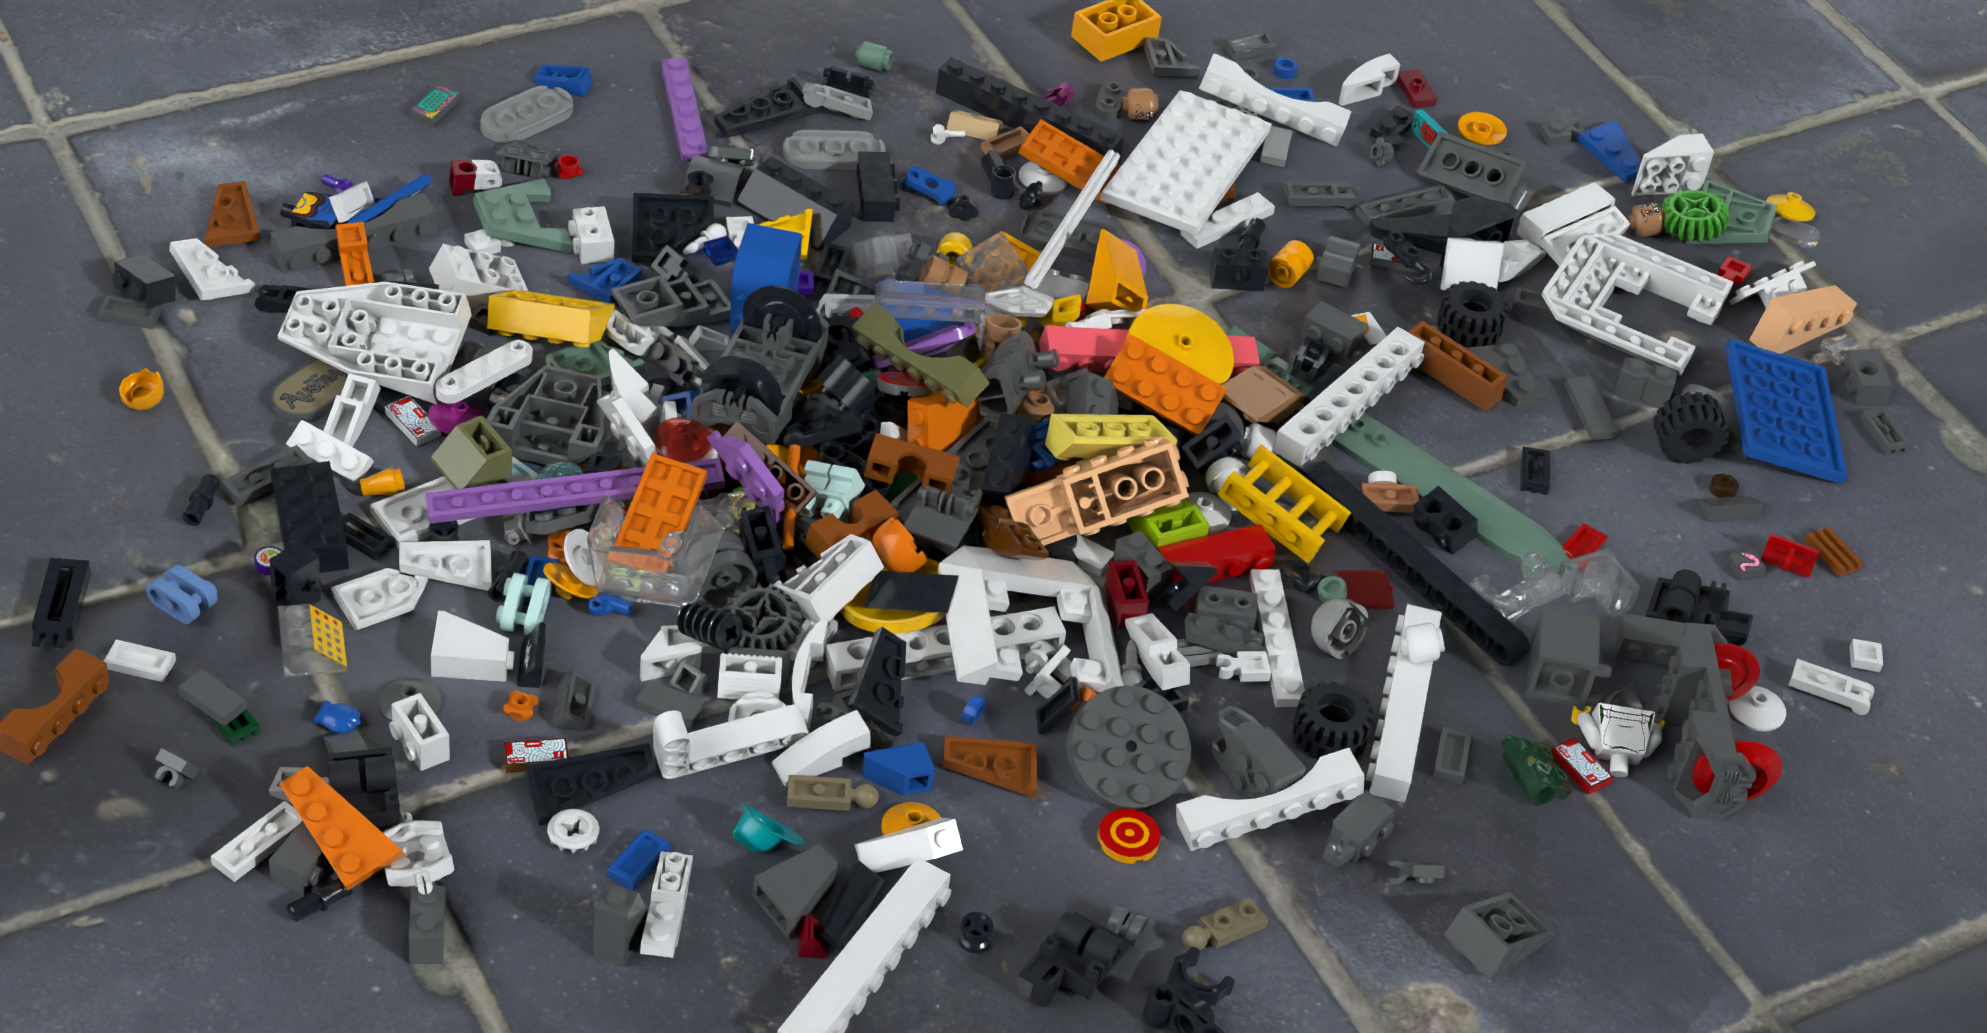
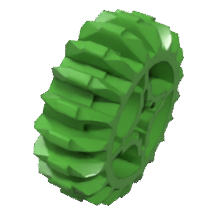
(1695, 215)

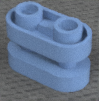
(182, 594)

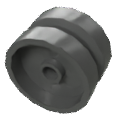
(728, 572)

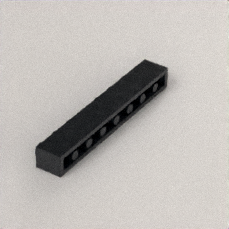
(1018, 107)

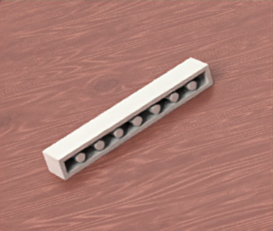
(1402, 714)
(872, 952)

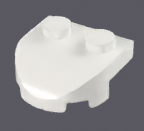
(634, 337)

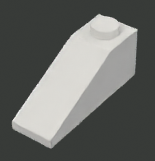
(902, 847)

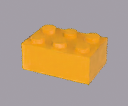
(1115, 27)

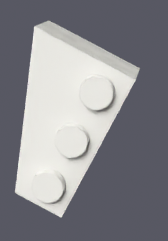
(834, 579)

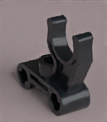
(1183, 1002)

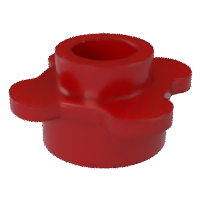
(568, 167)

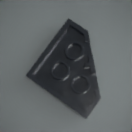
(667, 220)

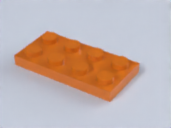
(1063, 156)
(1165, 385)
(661, 503)

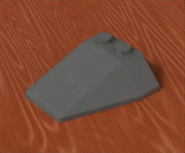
(552, 417)

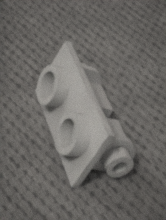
(514, 528)

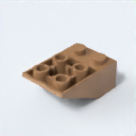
(1262, 395)

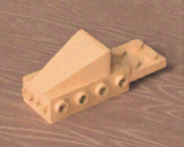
(1102, 492)

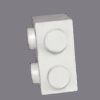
(592, 235)
(420, 732)

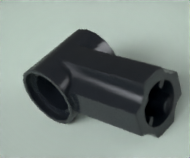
(999, 175)

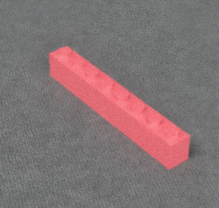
(1099, 347)

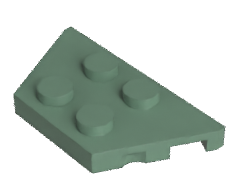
(590, 360)

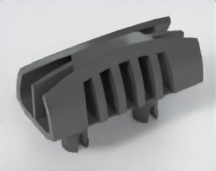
(1012, 373)

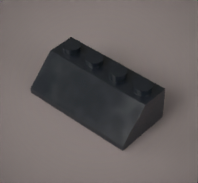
(781, 191)

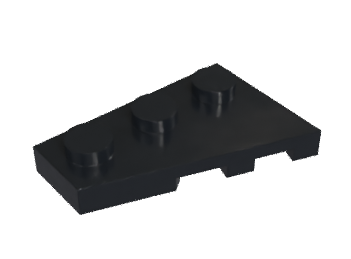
(879, 682)

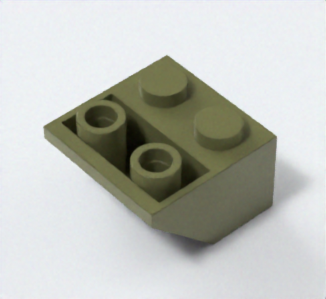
(473, 455)

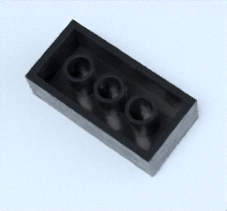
(310, 512)

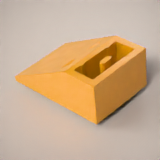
(1116, 277)

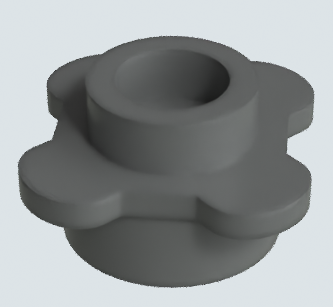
(1381, 152)

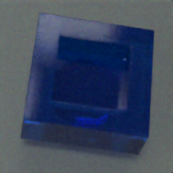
(720, 250)

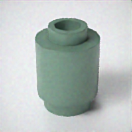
(874, 56)

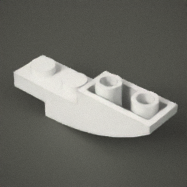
(667, 904)

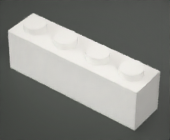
(1563, 212)

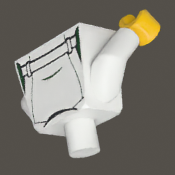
(1619, 734)

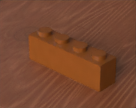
(1459, 368)

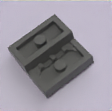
(726, 178)

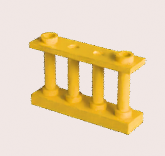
(1275, 520)

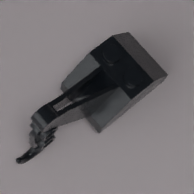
(1469, 218)

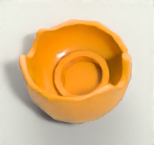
(142, 390)

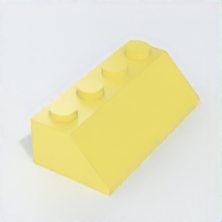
(1099, 435)

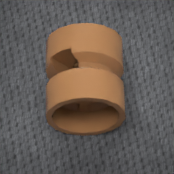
(937, 271)
(997, 329)

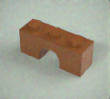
(892, 456)
(865, 517)

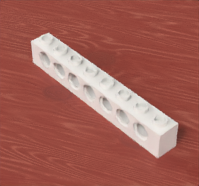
(1349, 397)
(930, 648)

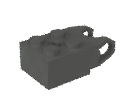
(1254, 756)

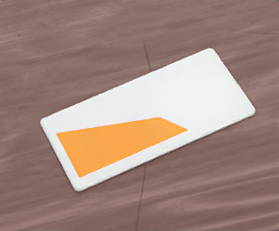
(1373, 332)

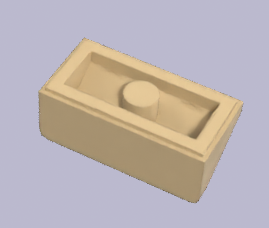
(974, 125)

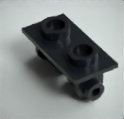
(857, 84)

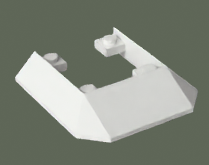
(1611, 260)
(984, 587)

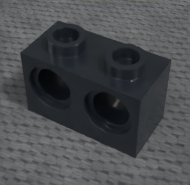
(1448, 516)

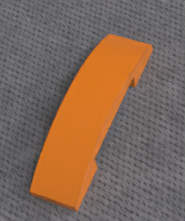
(354, 253)

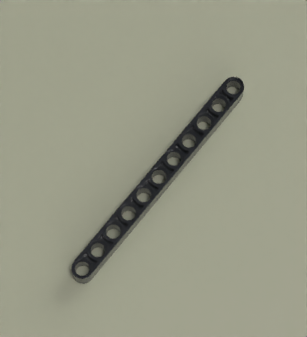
(1420, 568)

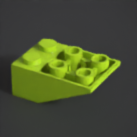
(1171, 524)

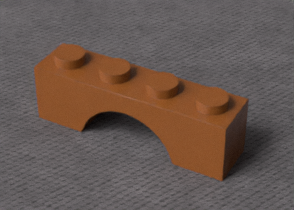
(30, 731)

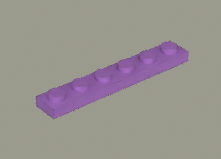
(683, 108)

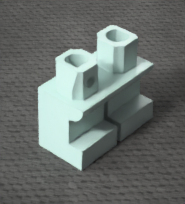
(835, 486)

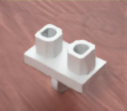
(1038, 662)

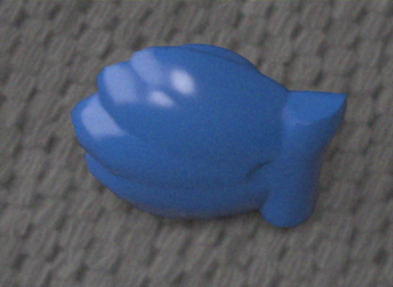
(338, 716)

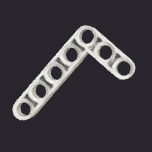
(725, 743)

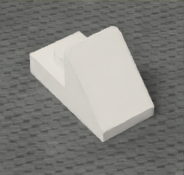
(663, 660)

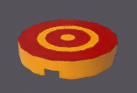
(1129, 836)

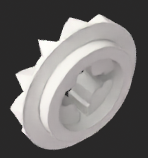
(568, 821)

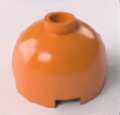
(896, 548)

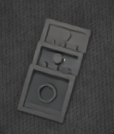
(672, 303)

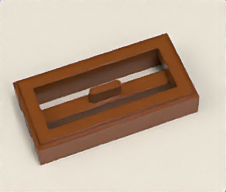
(1833, 549)

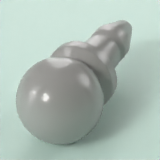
(1131, 670)

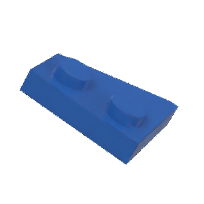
(606, 277)

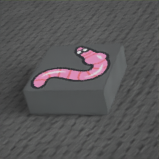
(1746, 564)

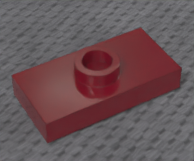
(1416, 88)

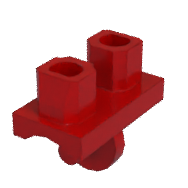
(1790, 555)

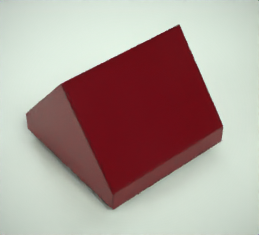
(810, 943)

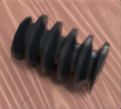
(710, 625)

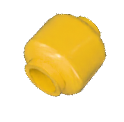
(953, 246)

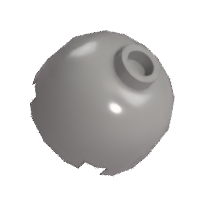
(1339, 626)

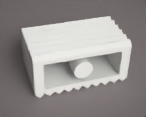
(748, 674)

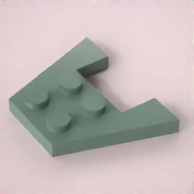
(509, 216)
(1748, 219)

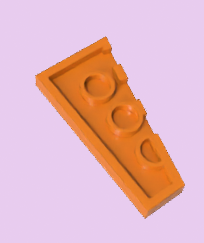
(344, 835)

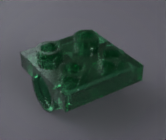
(1535, 770)

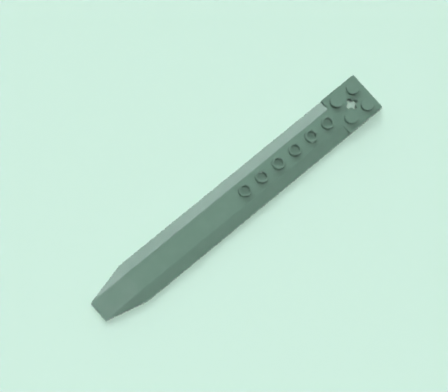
(1385, 450)

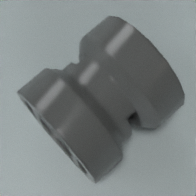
(1127, 924)

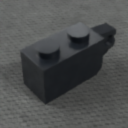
(763, 543)

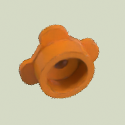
(520, 705)

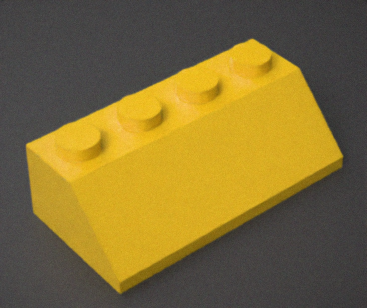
(548, 316)

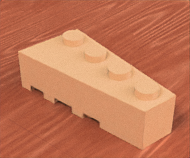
(1802, 317)

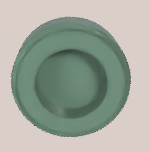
(1331, 588)

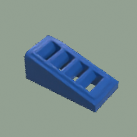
(573, 79)

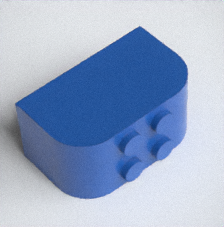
(763, 259)

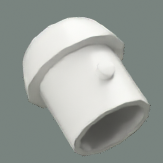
(1219, 472)

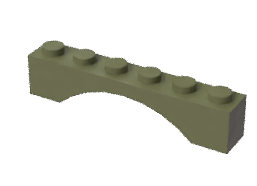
(952, 376)

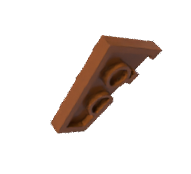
(232, 217)
(994, 761)

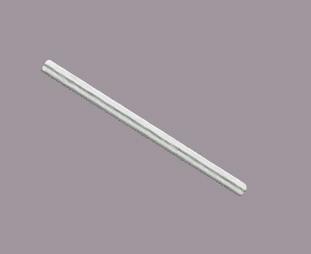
(1071, 219)

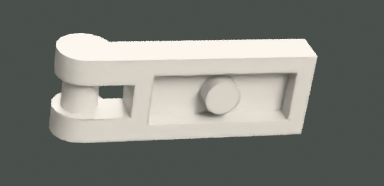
(1832, 686)

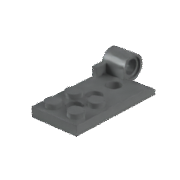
(1476, 184)

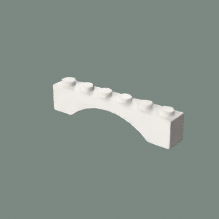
(1317, 119)
(1215, 819)

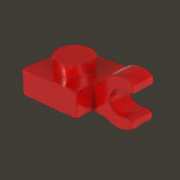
(1734, 270)

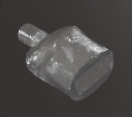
(1835, 349)

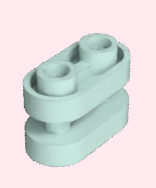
(515, 592)

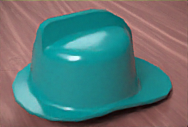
(761, 832)

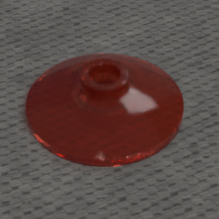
(682, 439)

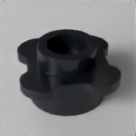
(699, 177)

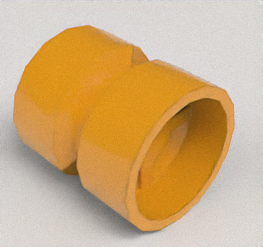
(1290, 264)

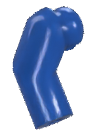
(608, 603)

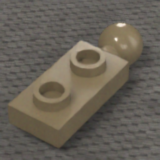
(828, 793)
(1226, 925)

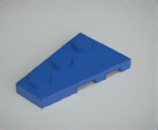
(1612, 149)

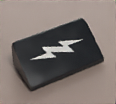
(532, 657)

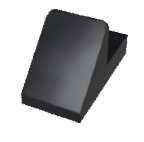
(1193, 578)

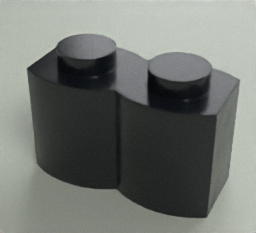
(847, 384)

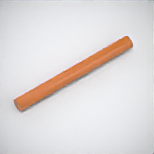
(790, 514)

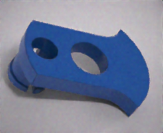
(942, 193)

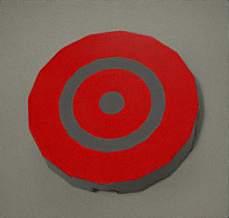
(895, 382)

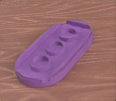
(931, 341)

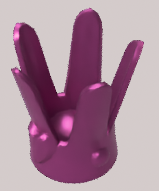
(1062, 94)

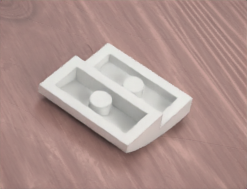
(1471, 261)

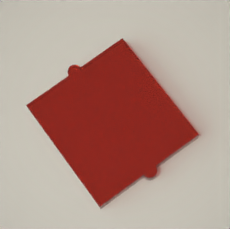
(1368, 588)

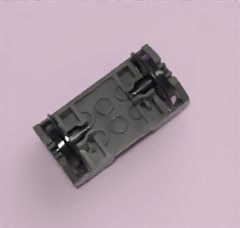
(764, 364)

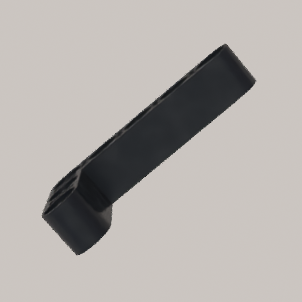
(850, 449)

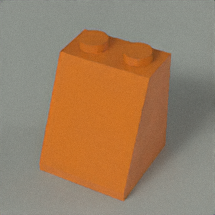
(937, 422)

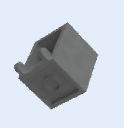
(1565, 658)

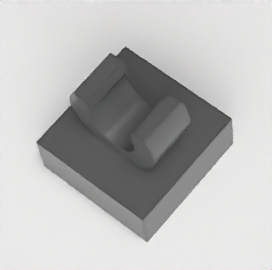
(176, 766)

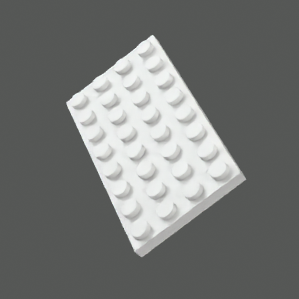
(1186, 162)

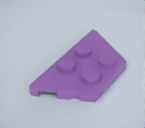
(752, 473)

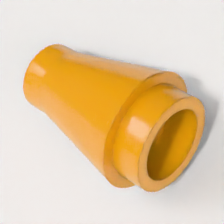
(383, 483)

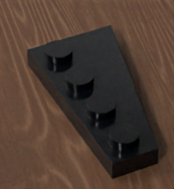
(776, 107)
(586, 778)

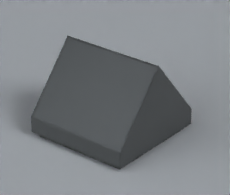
(689, 679)

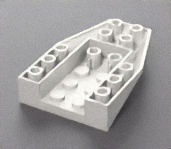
(381, 332)

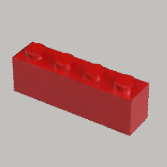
(1229, 552)

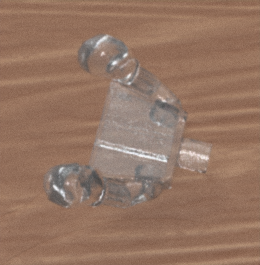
(1538, 590)

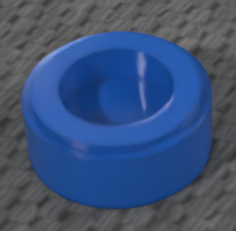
(1285, 68)
(973, 709)

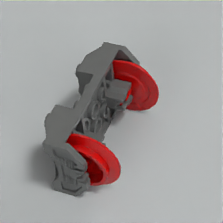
(1710, 767)

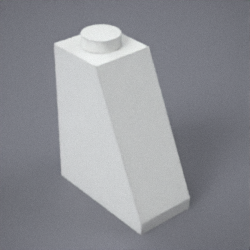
(469, 651)

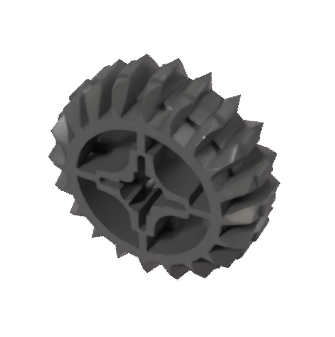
(773, 631)

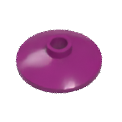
(447, 416)

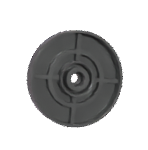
(1100, 754)

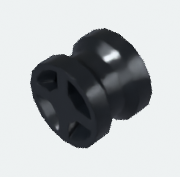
(444, 531)
(981, 928)

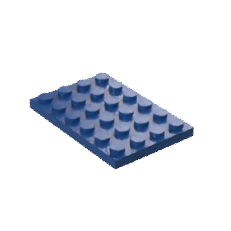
(1785, 411)

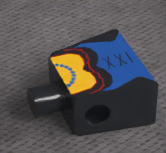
(311, 212)

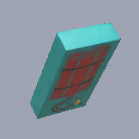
(1425, 127)

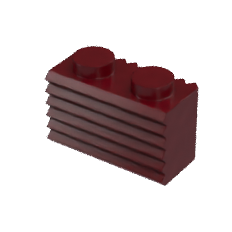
(1125, 591)

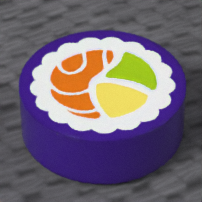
(262, 558)

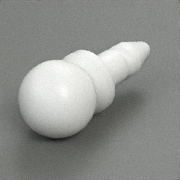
(712, 232)

